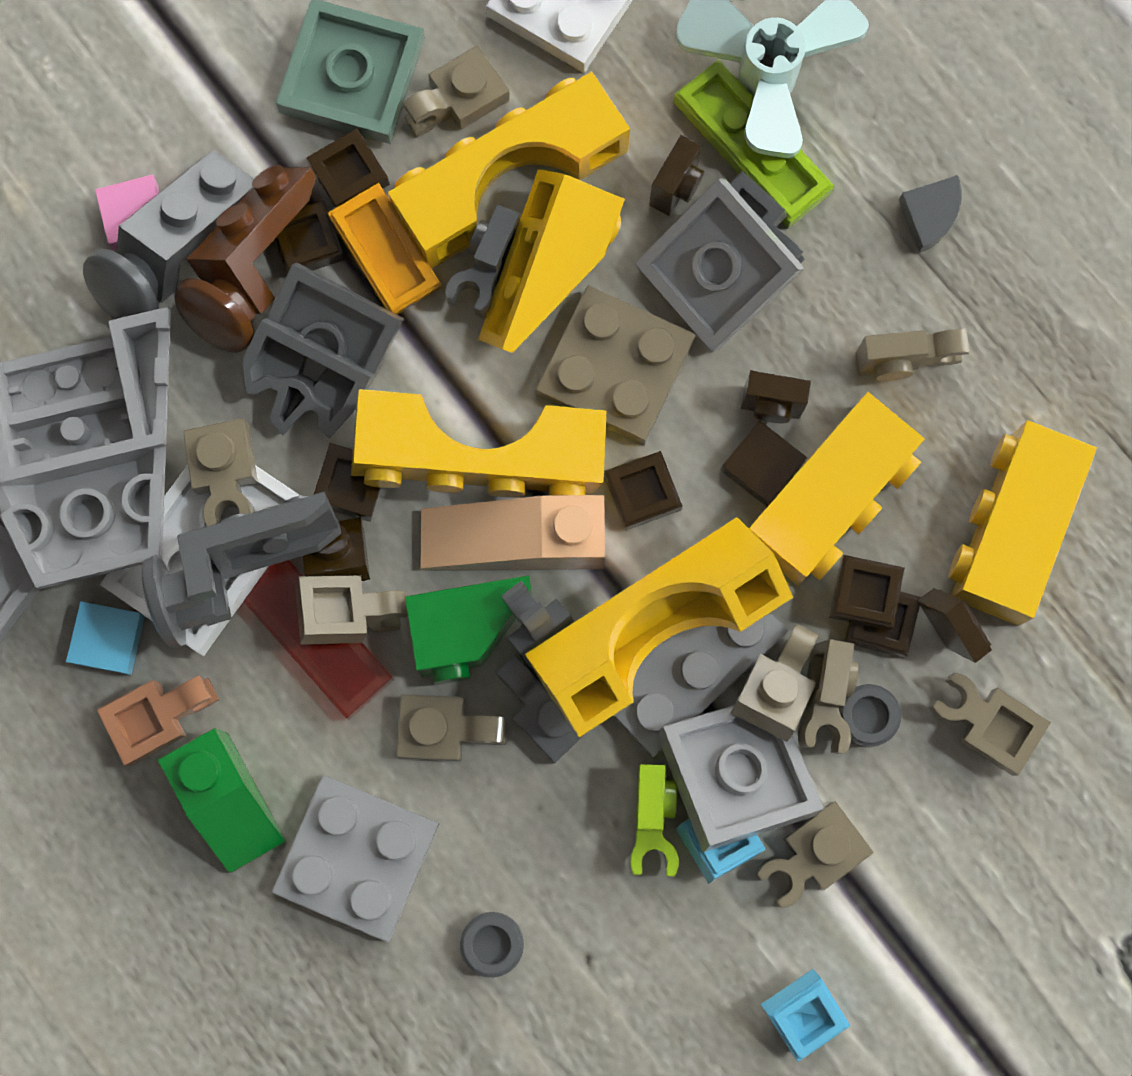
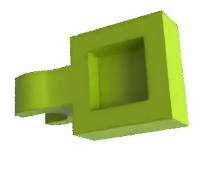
(654, 802)

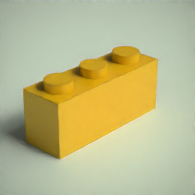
(838, 489)
(1021, 522)

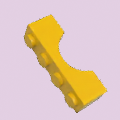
(568, 130)
(402, 442)
(717, 582)

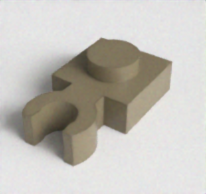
(898, 354)
(219, 464)
(998, 726)
(822, 849)

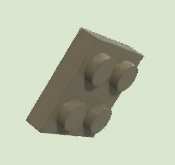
(616, 363)

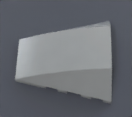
(87, 451)

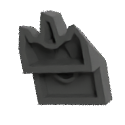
(317, 350)

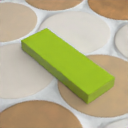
(720, 112)

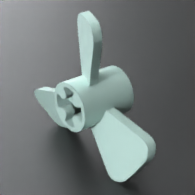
(723, 32)

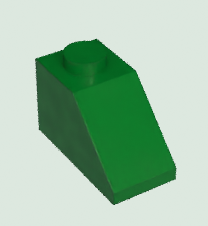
(459, 627)
(222, 799)

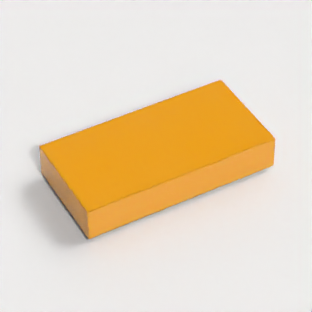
(384, 250)

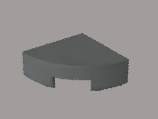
(931, 210)

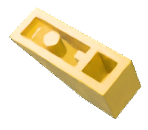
(553, 250)

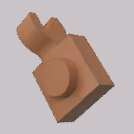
(149, 718)

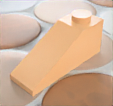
(515, 534)

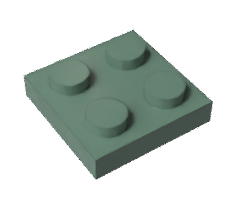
(350, 70)

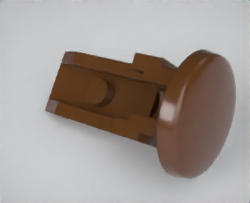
(229, 285)

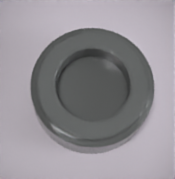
(871, 715)
(492, 944)

